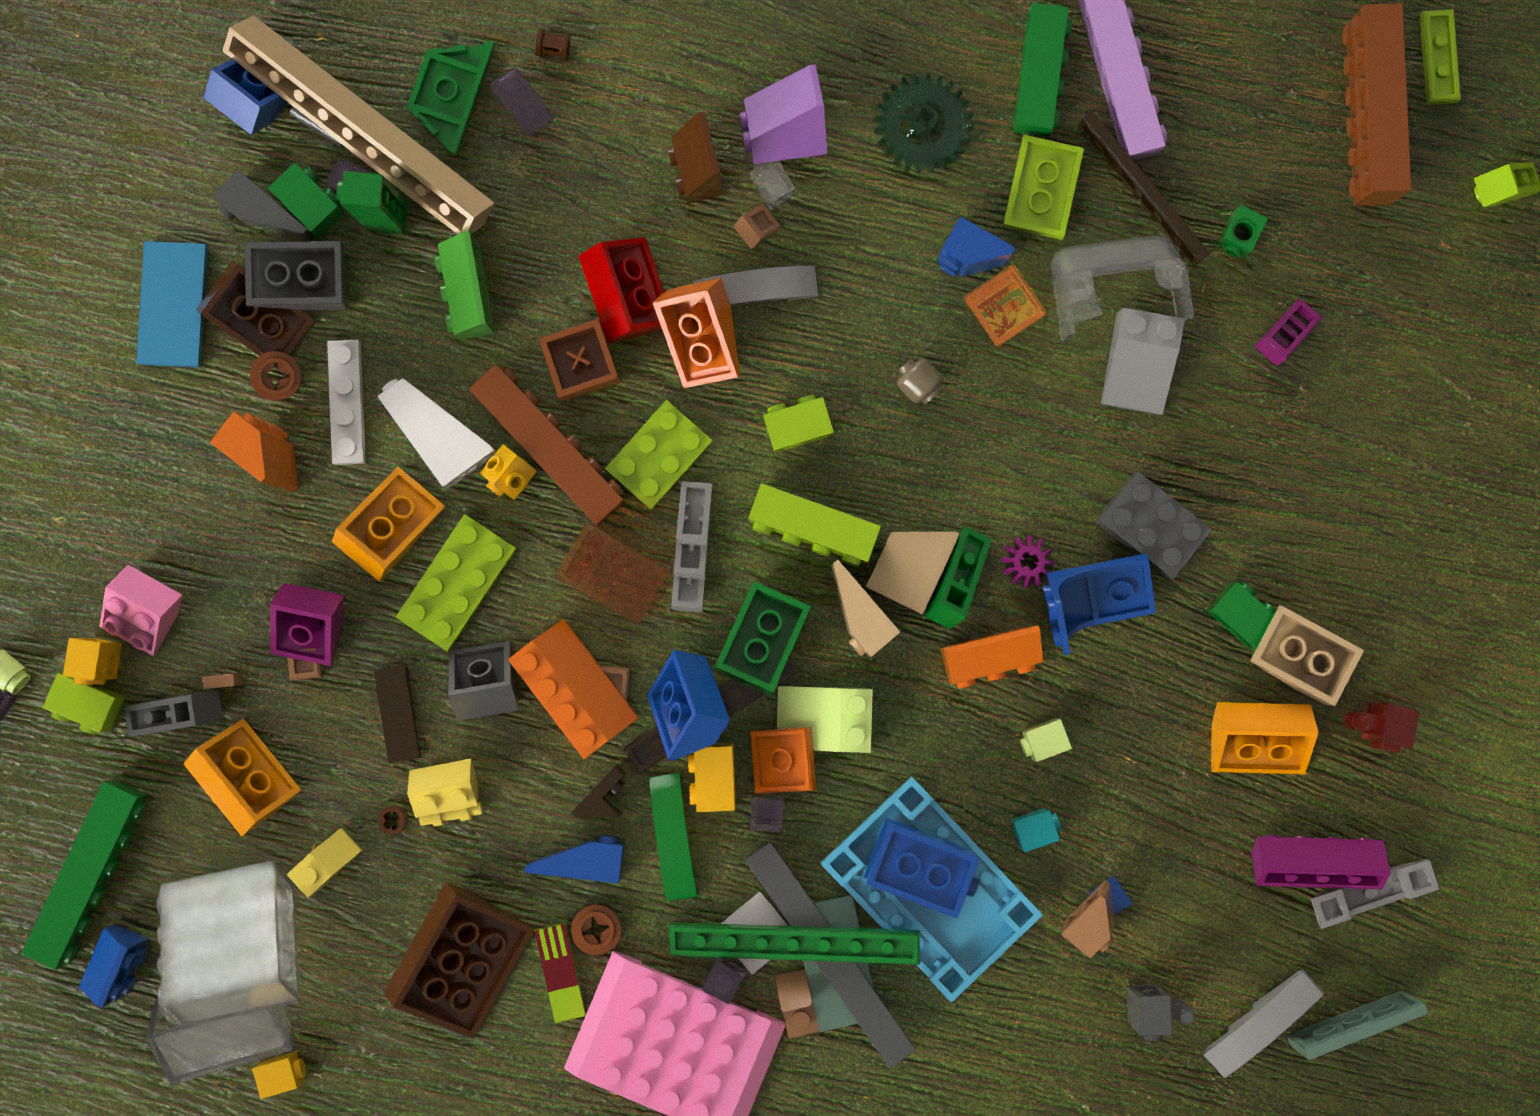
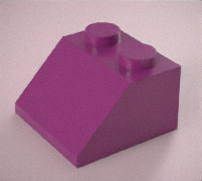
(305, 620)

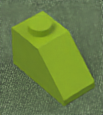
(1507, 184)

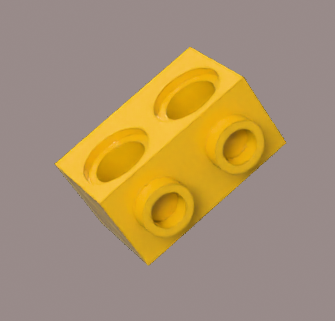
(92, 660)

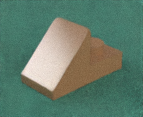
(796, 1003)

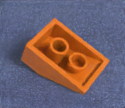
(699, 332)

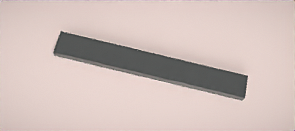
(844, 976)

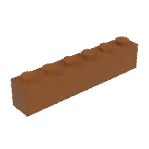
(547, 445)

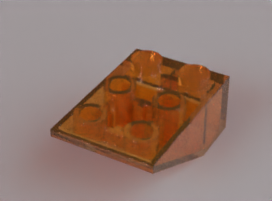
(612, 573)

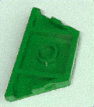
(449, 91)

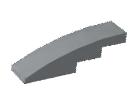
(691, 546)
(1264, 1023)

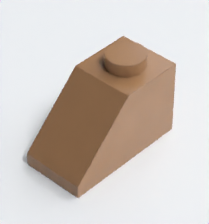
(1092, 922)

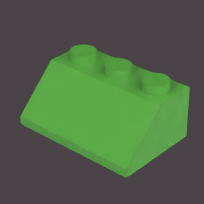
(464, 287)

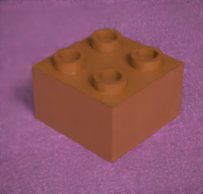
(579, 360)

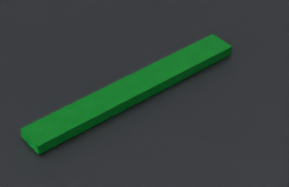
(795, 943)

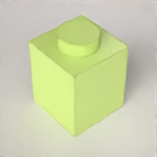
(1045, 740)

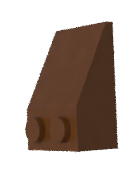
(696, 161)
(255, 327)

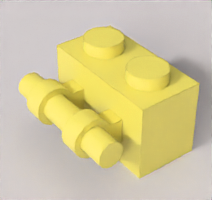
(444, 793)

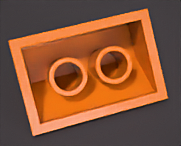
(993, 656)

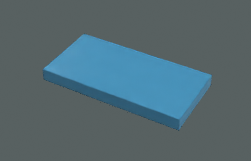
(170, 293)

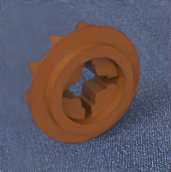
(263, 385)
(588, 942)

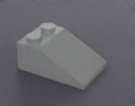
(1142, 360)

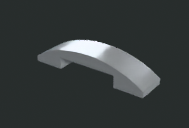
(769, 284)
(1405, 881)

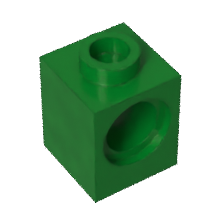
(1247, 220)

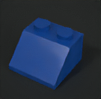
(242, 97)
(972, 250)

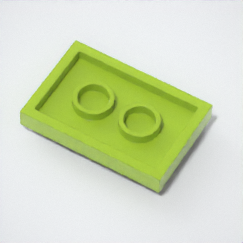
(1043, 187)
(659, 454)

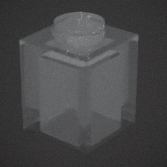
(772, 183)

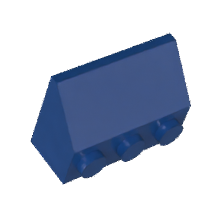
(687, 705)

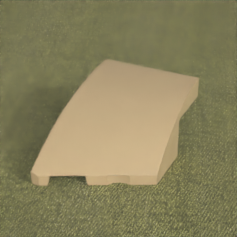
(911, 566)

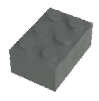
(1152, 524)

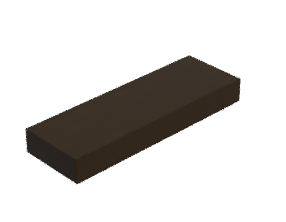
(397, 714)

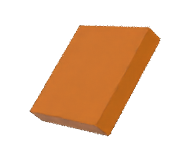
(783, 760)

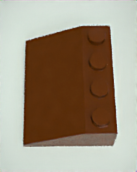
(458, 961)

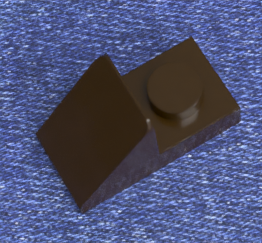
(596, 803)

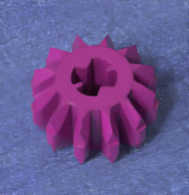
(1029, 550)

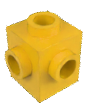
(507, 473)

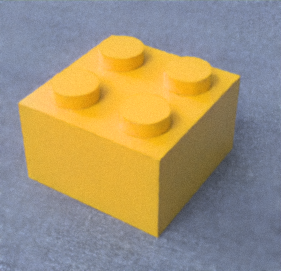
(714, 778)

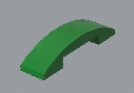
(672, 837)

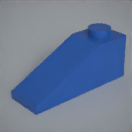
(590, 860)

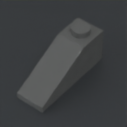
(254, 207)
(173, 713)

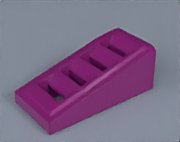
(1274, 345)

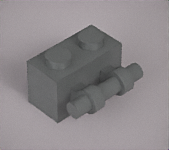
(1152, 1011)

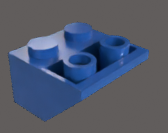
(113, 965)

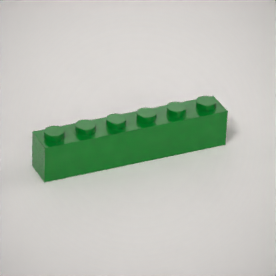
(85, 874)

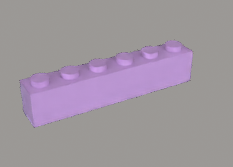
(1123, 77)

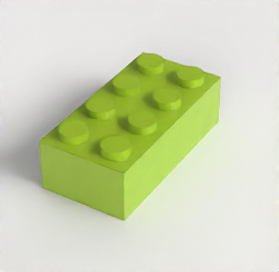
(813, 524)

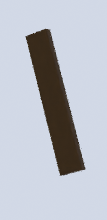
(1142, 188)
(649, 747)

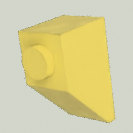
(324, 862)

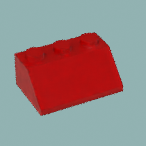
(623, 287)

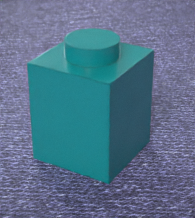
(1036, 829)

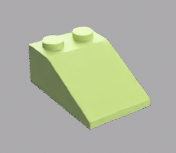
(836, 716)

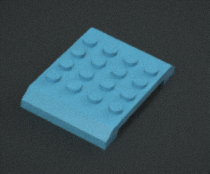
(951, 948)

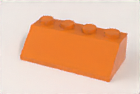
(259, 449)
(573, 688)

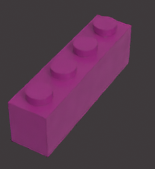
(1320, 862)

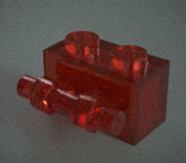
(1385, 726)

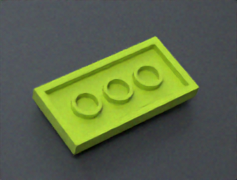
(456, 582)

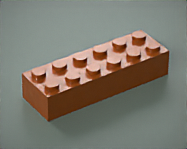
(1377, 105)

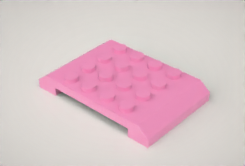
(672, 1043)

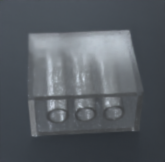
(227, 944)

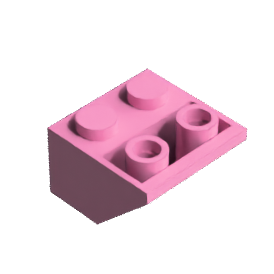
(139, 609)

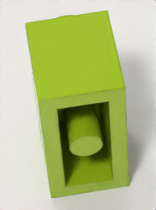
(798, 424)
(84, 704)

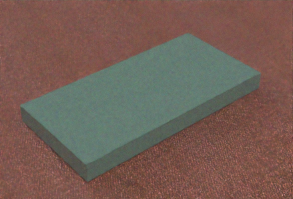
(828, 1005)
(1356, 1024)

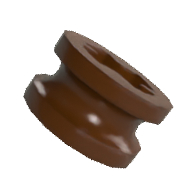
(402, 820)

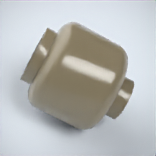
(919, 380)

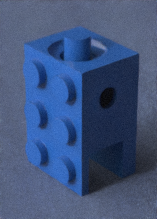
(922, 868)

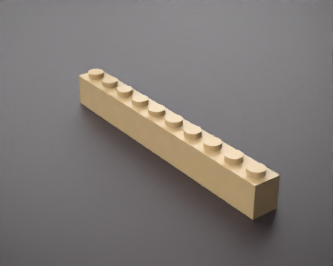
(357, 126)

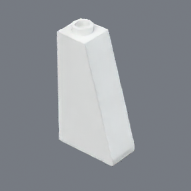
(437, 436)

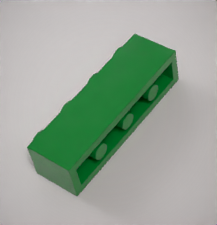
(1040, 70)
(373, 202)

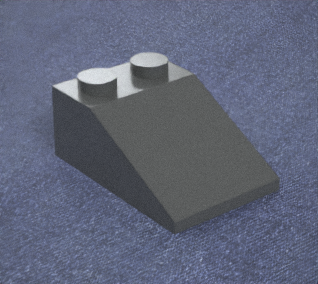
(296, 275)

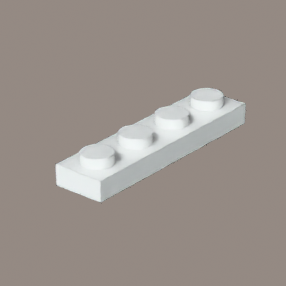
(346, 402)

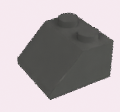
(482, 681)

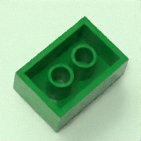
(762, 638)

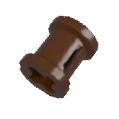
(553, 44)

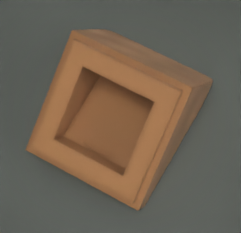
(756, 226)

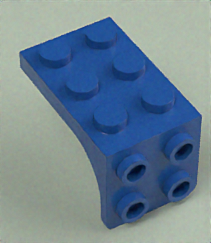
(1097, 595)

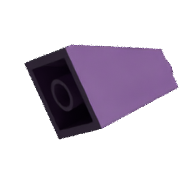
(786, 119)

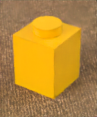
(279, 1074)

